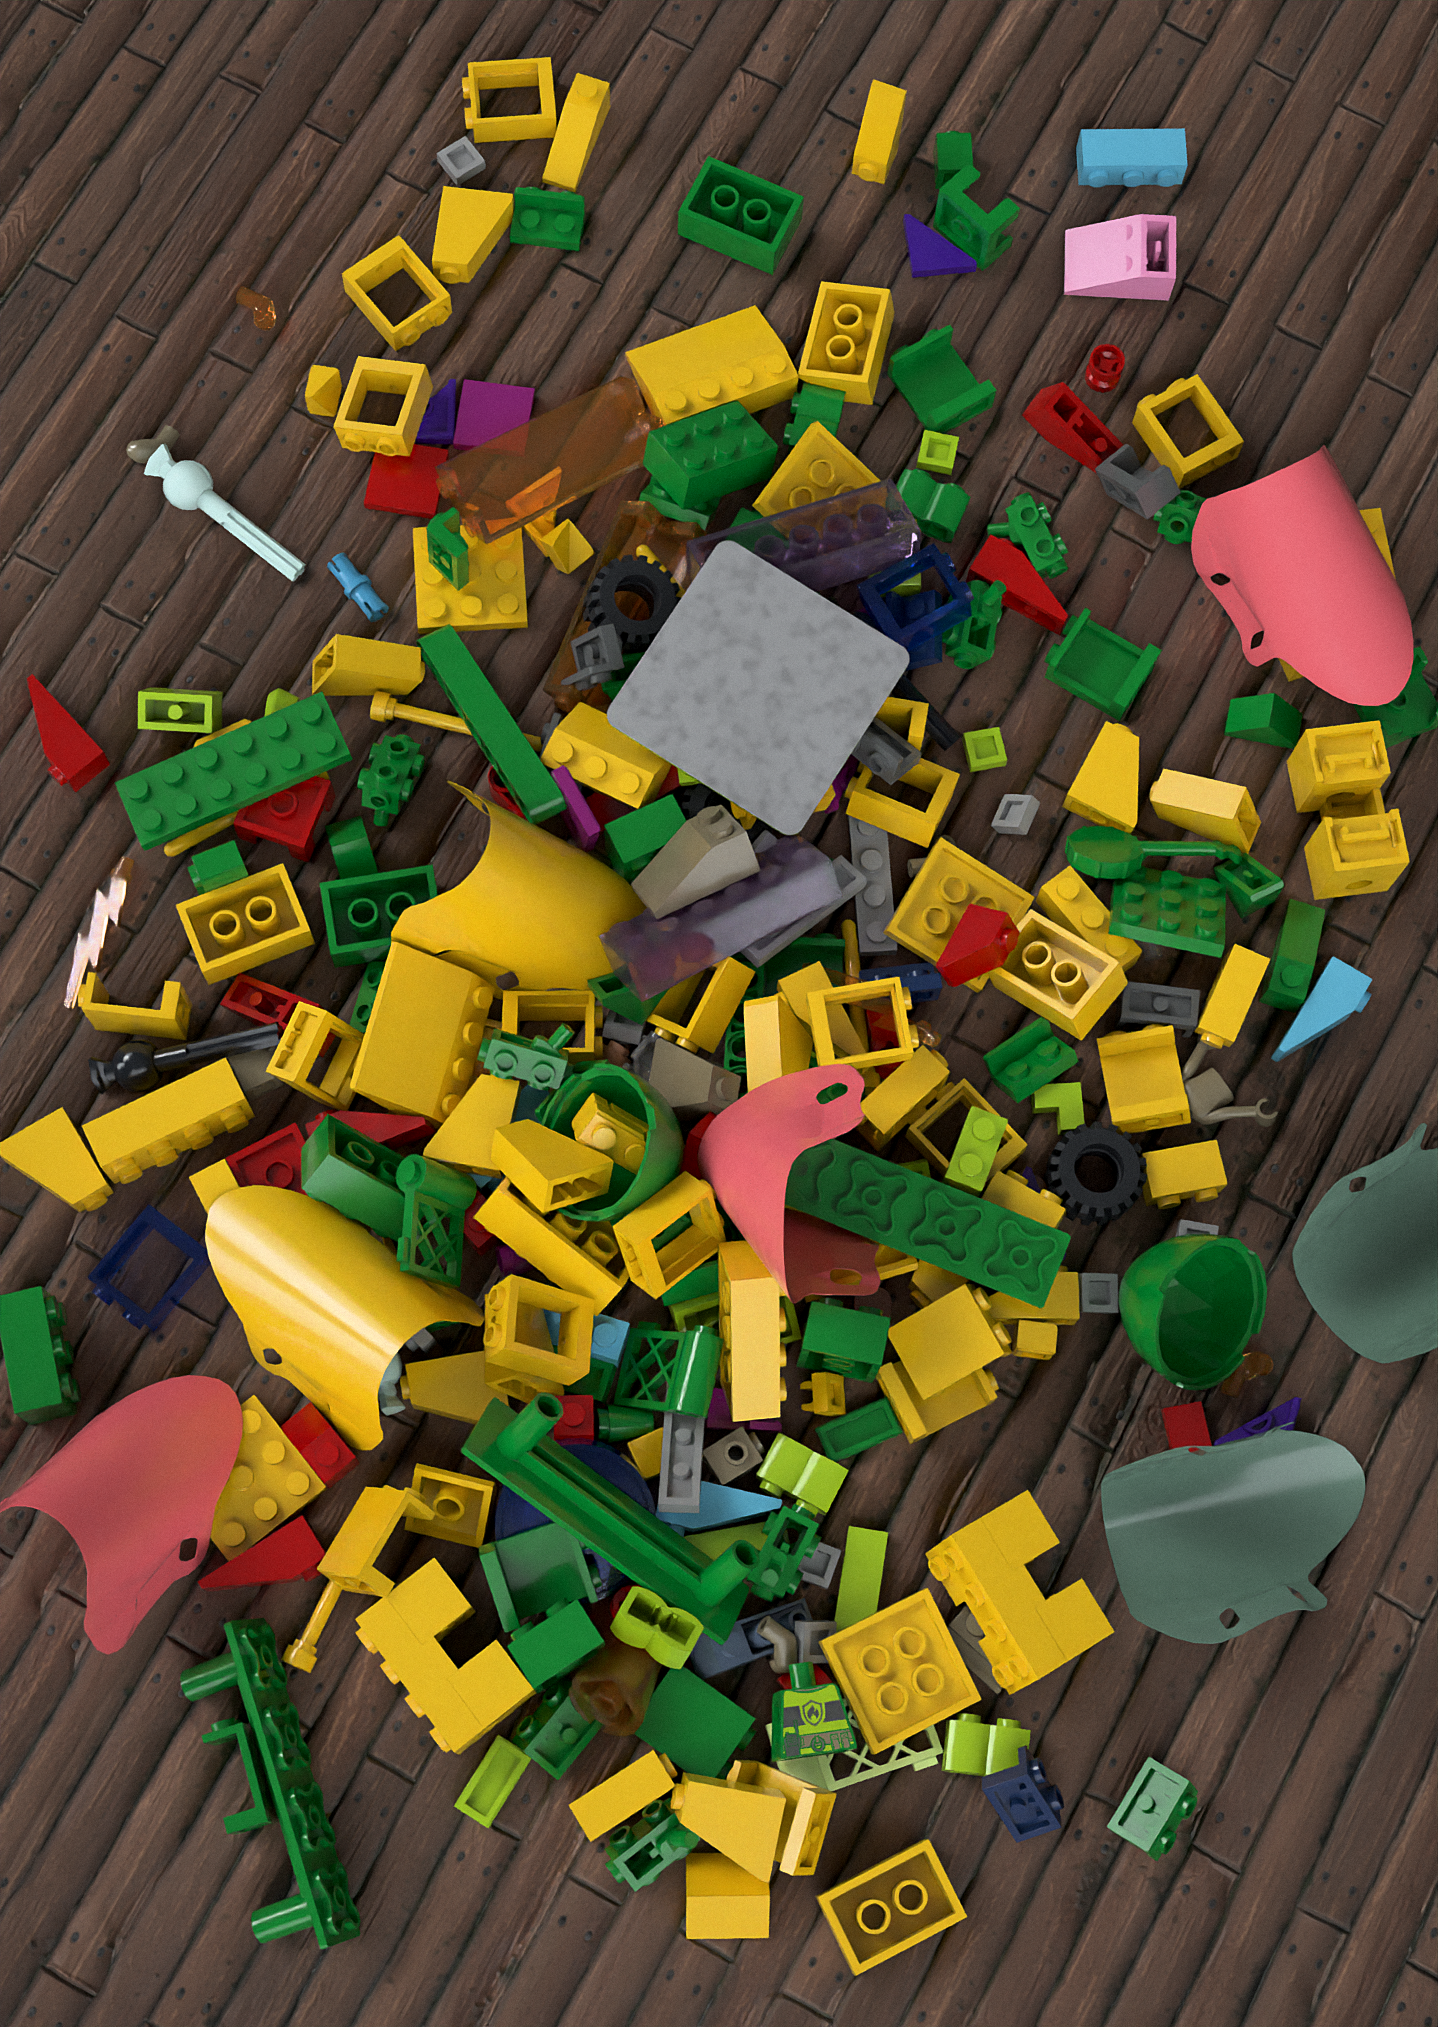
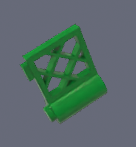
(439, 1193)
(689, 1374)

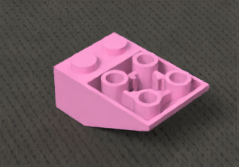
(1122, 258)

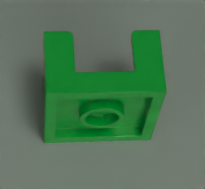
(968, 225)
(1410, 712)

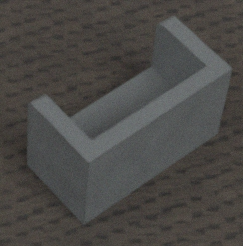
(1134, 485)
(1158, 1005)

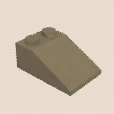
(696, 862)

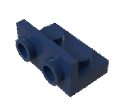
(910, 609)
(919, 978)
(1025, 1797)

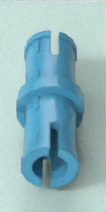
(357, 587)

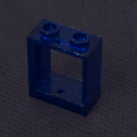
(929, 625)
(147, 1221)

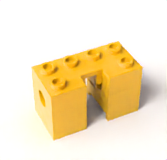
(1341, 776)
(1021, 1627)
(407, 1633)

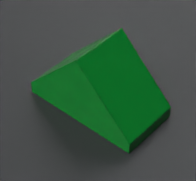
(1264, 720)
(351, 848)
(1249, 884)
(620, 999)

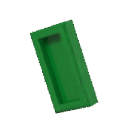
(858, 1430)

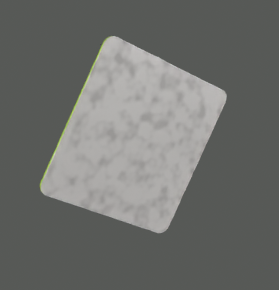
(758, 687)

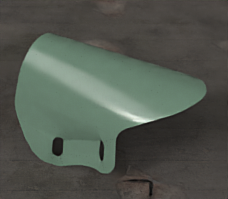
(1374, 1256)
(1228, 1529)

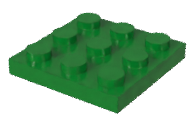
(1170, 910)

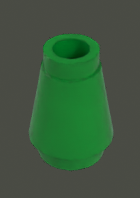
(621, 1423)

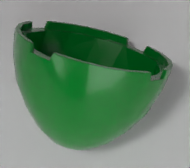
(663, 1145)
(1193, 1307)

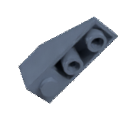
(744, 1642)

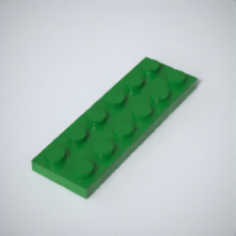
(233, 771)

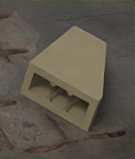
(691, 1082)

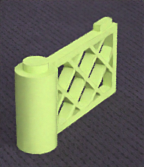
(818, 1771)

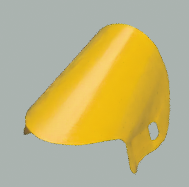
(524, 910)
(322, 1299)

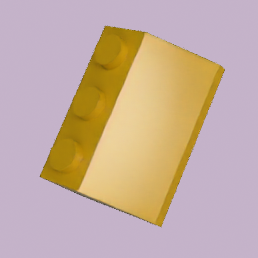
(848, 339)
(605, 758)

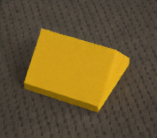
(460, 1505)
(724, 1899)

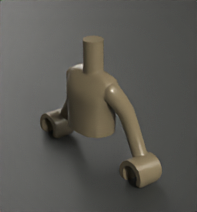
(1209, 1093)

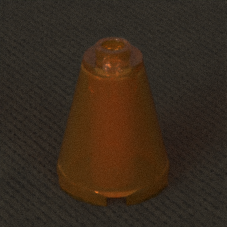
(616, 1688)

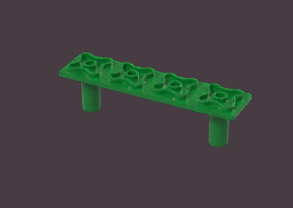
(927, 1220)
(605, 1518)
(296, 1796)

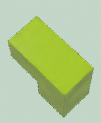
(1064, 1100)

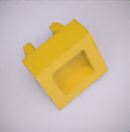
(827, 1394)

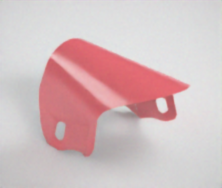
(1308, 580)
(748, 1166)
(137, 1489)

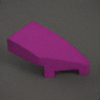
(720, 1418)

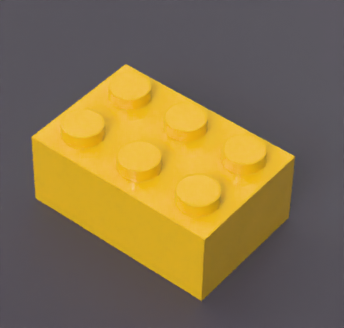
(245, 924)
(1059, 975)
(891, 1906)

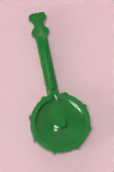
(1117, 854)

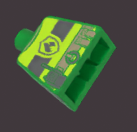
(809, 1718)

